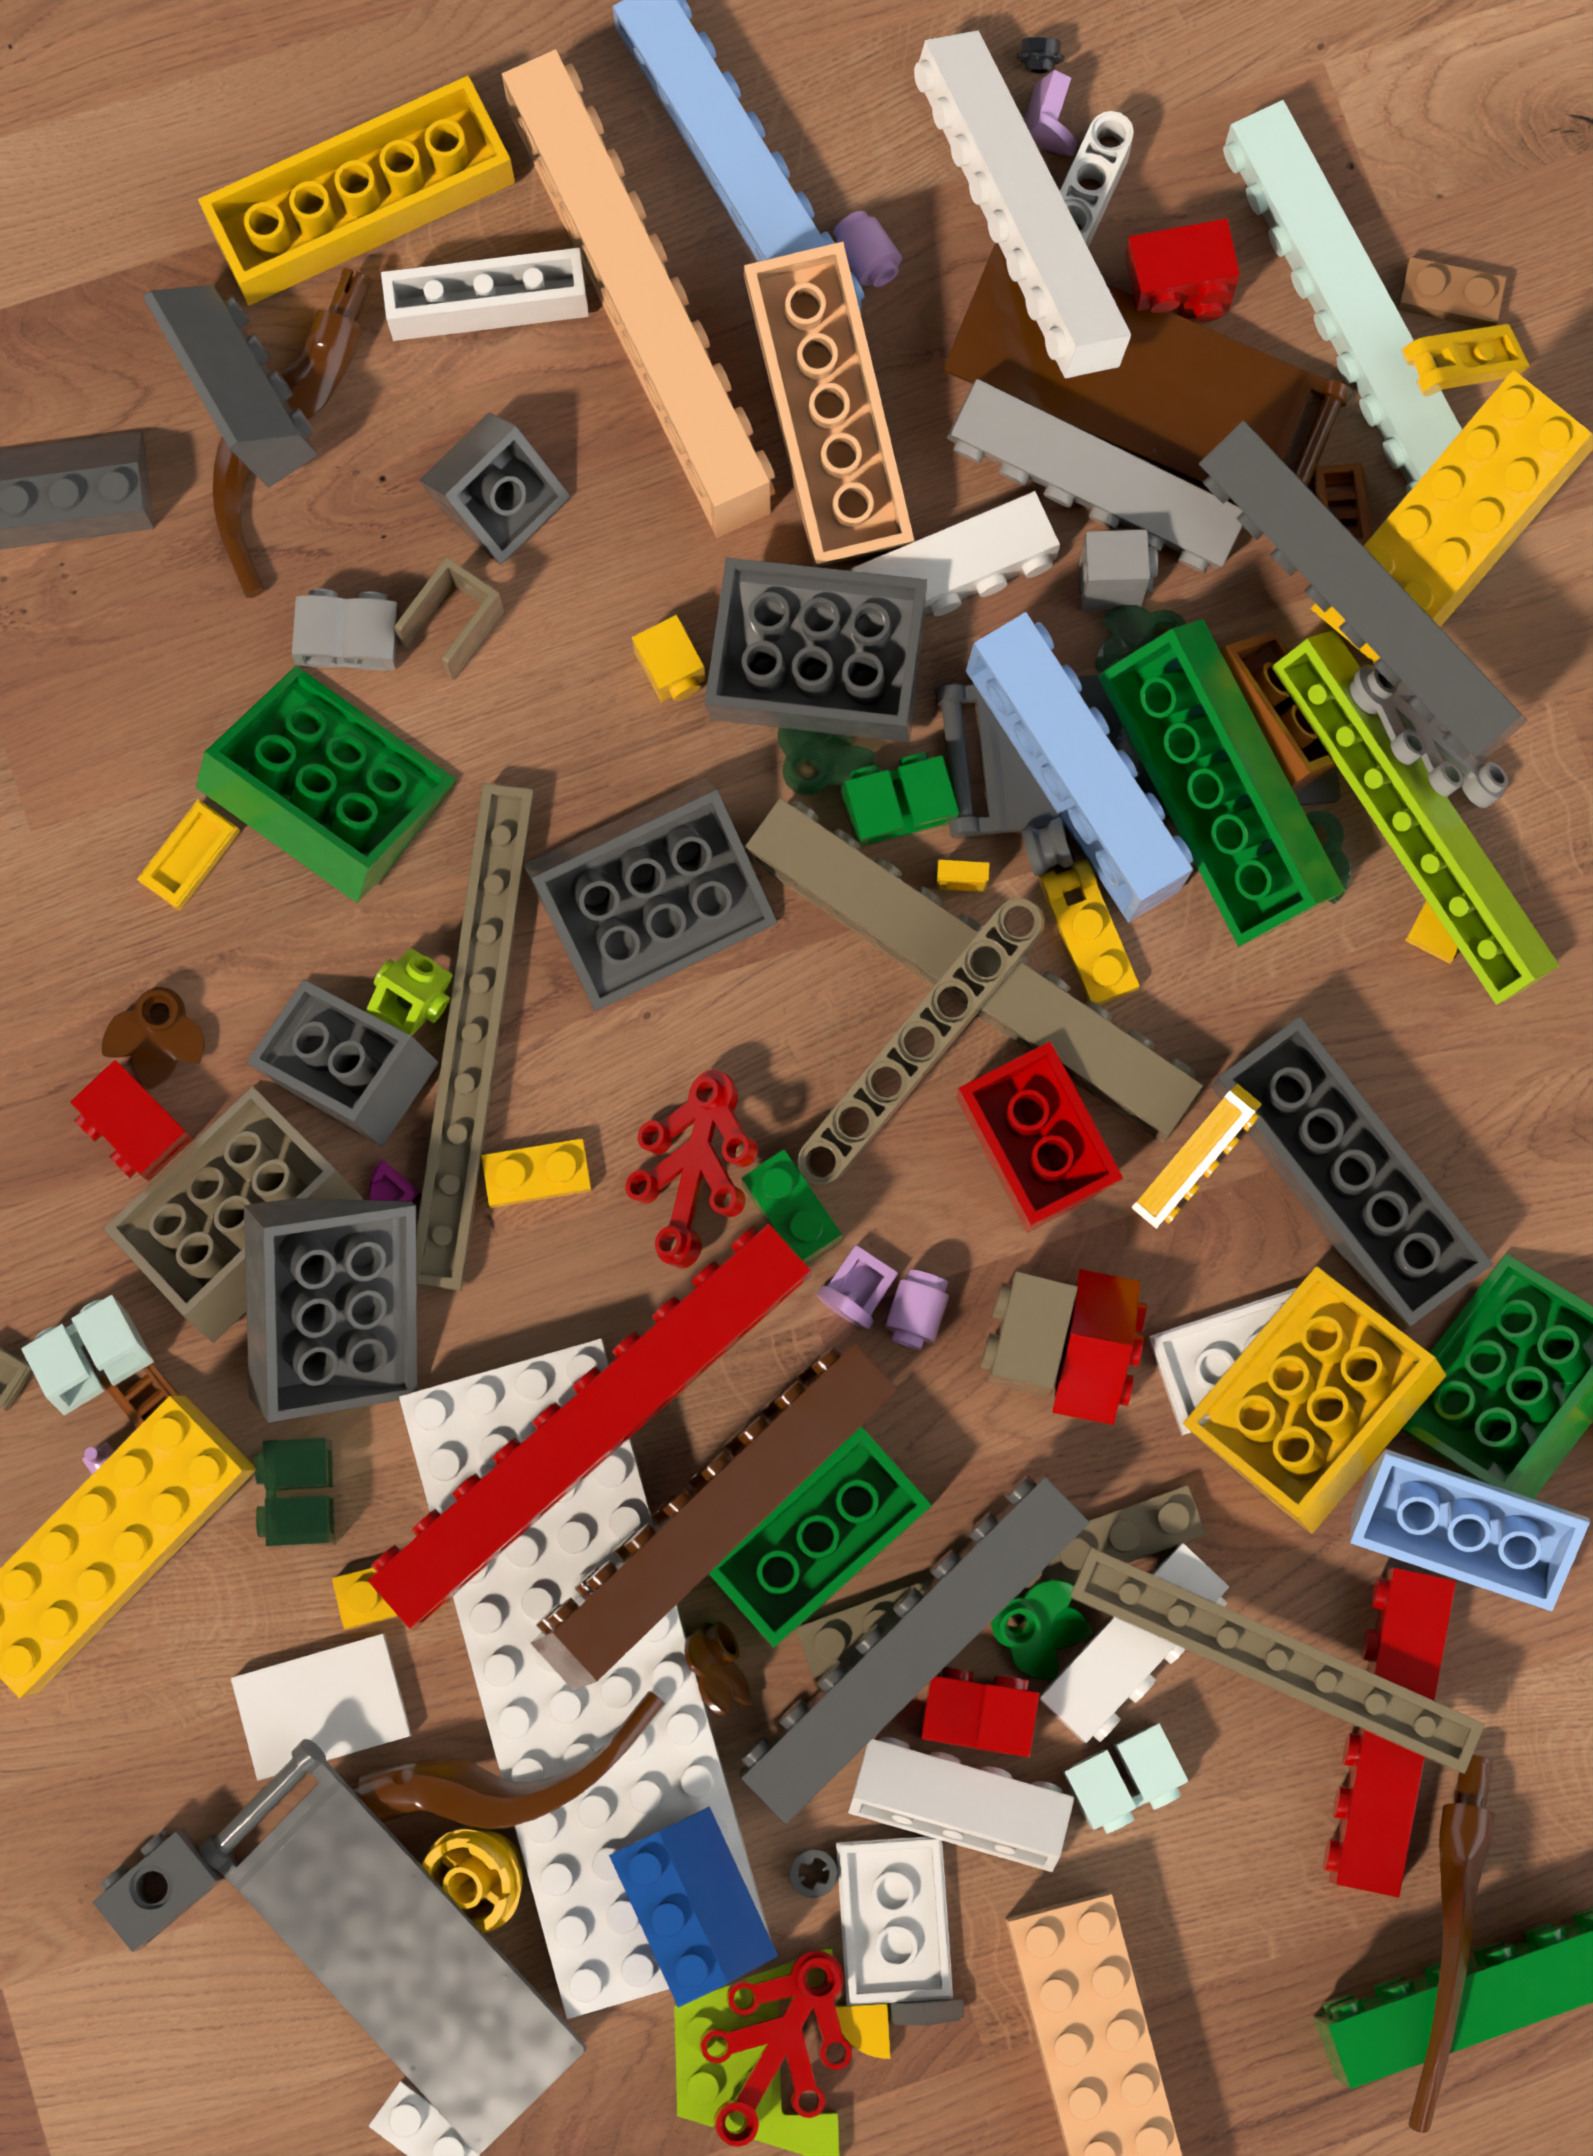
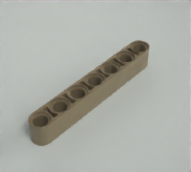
(897, 1051)

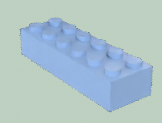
(1078, 766)

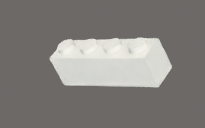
(485, 294)
(975, 554)
(1122, 1657)
(962, 1803)

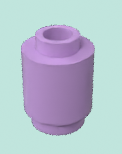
(868, 249)
(917, 1309)

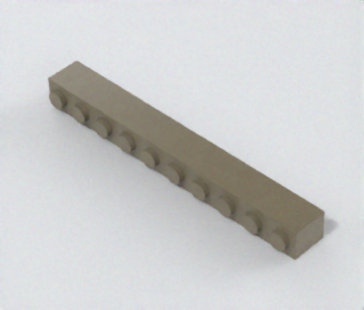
(929, 939)

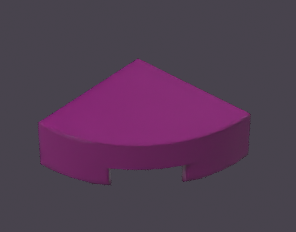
(390, 1185)

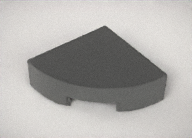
(926, 2012)

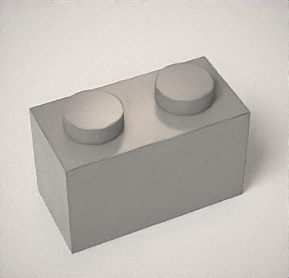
(1116, 569)

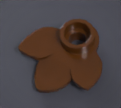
(154, 1044)
(712, 1656)

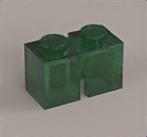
(295, 1466)

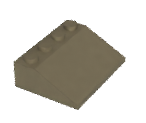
(191, 1218)

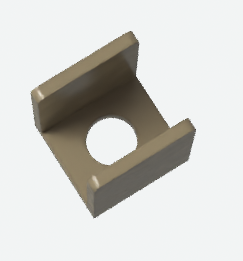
(430, 598)

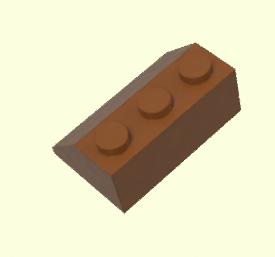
(1280, 719)

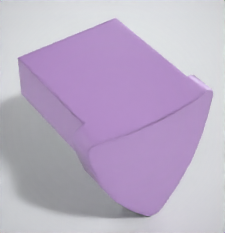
(1044, 112)
(858, 1287)

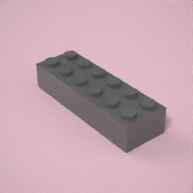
(1354, 1176)

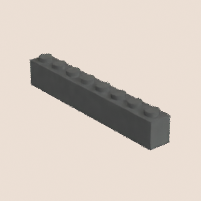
(1362, 592)
(912, 1647)

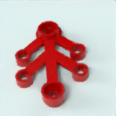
(694, 1160)
(782, 2039)

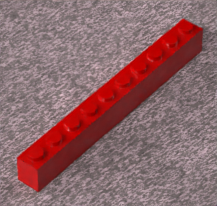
(589, 1426)

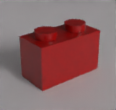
(130, 1121)

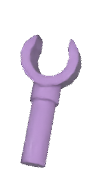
(94, 1458)

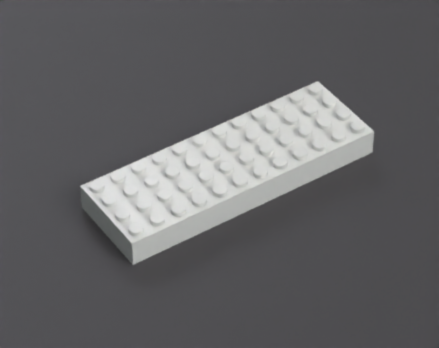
(536, 1716)

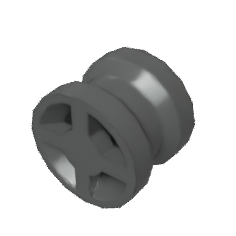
(1048, 846)

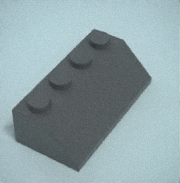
(234, 380)
(74, 490)

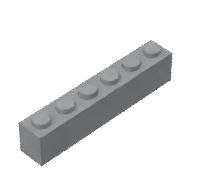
(1094, 475)

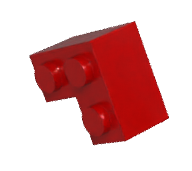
(1184, 269)
(1100, 1348)
(979, 1714)

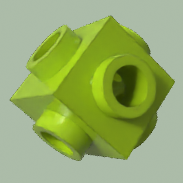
(410, 992)

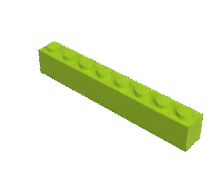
(1417, 823)

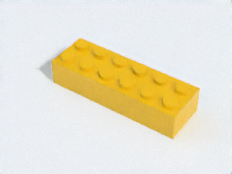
(358, 190)
(1476, 499)
(112, 1539)

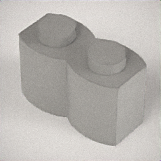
(345, 631)

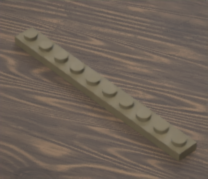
(472, 1036)

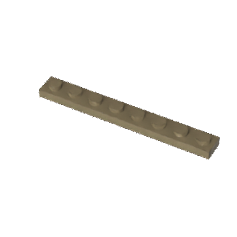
(1121, 1534)
(1277, 1660)

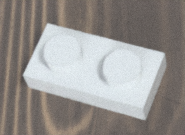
(417, 2126)

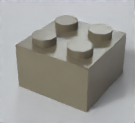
(1030, 1335)

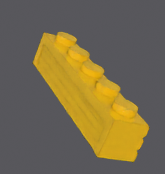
(1198, 1157)

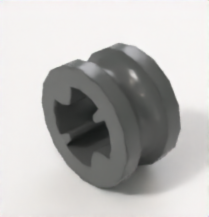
(820, 1888)

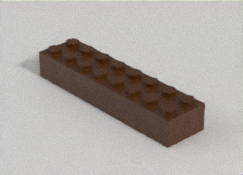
(706, 1523)

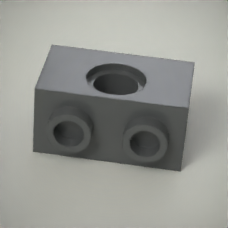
(137, 1916)

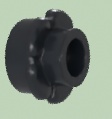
(1040, 54)

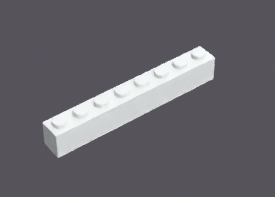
(1022, 205)

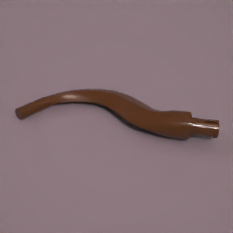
(312, 381)
(483, 1800)
(1463, 1848)

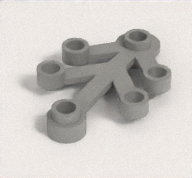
(1375, 694)

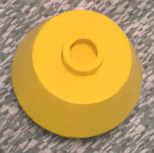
(479, 1873)

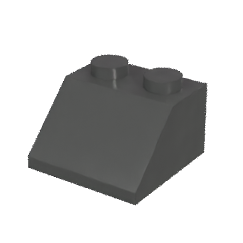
(495, 487)

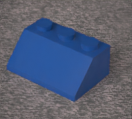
(693, 1906)

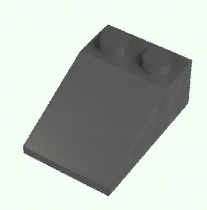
(343, 1062)

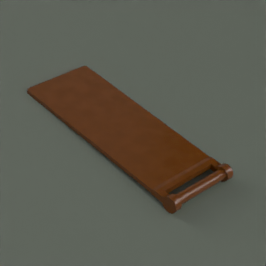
(1167, 400)

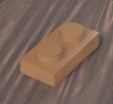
(1452, 293)

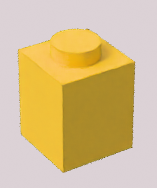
(669, 660)

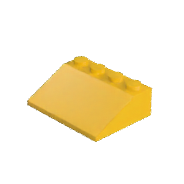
(1315, 1399)

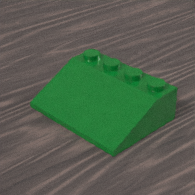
(323, 782)
(1512, 1382)

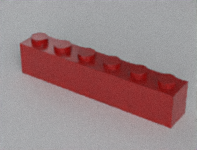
(1384, 1777)

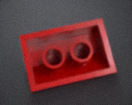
(1038, 1136)

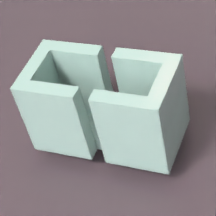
(63, 1366)
(1150, 1767)

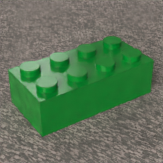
(820, 1537)

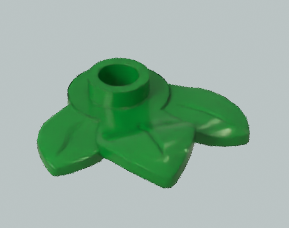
(1046, 1626)

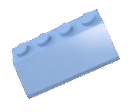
(1467, 1529)

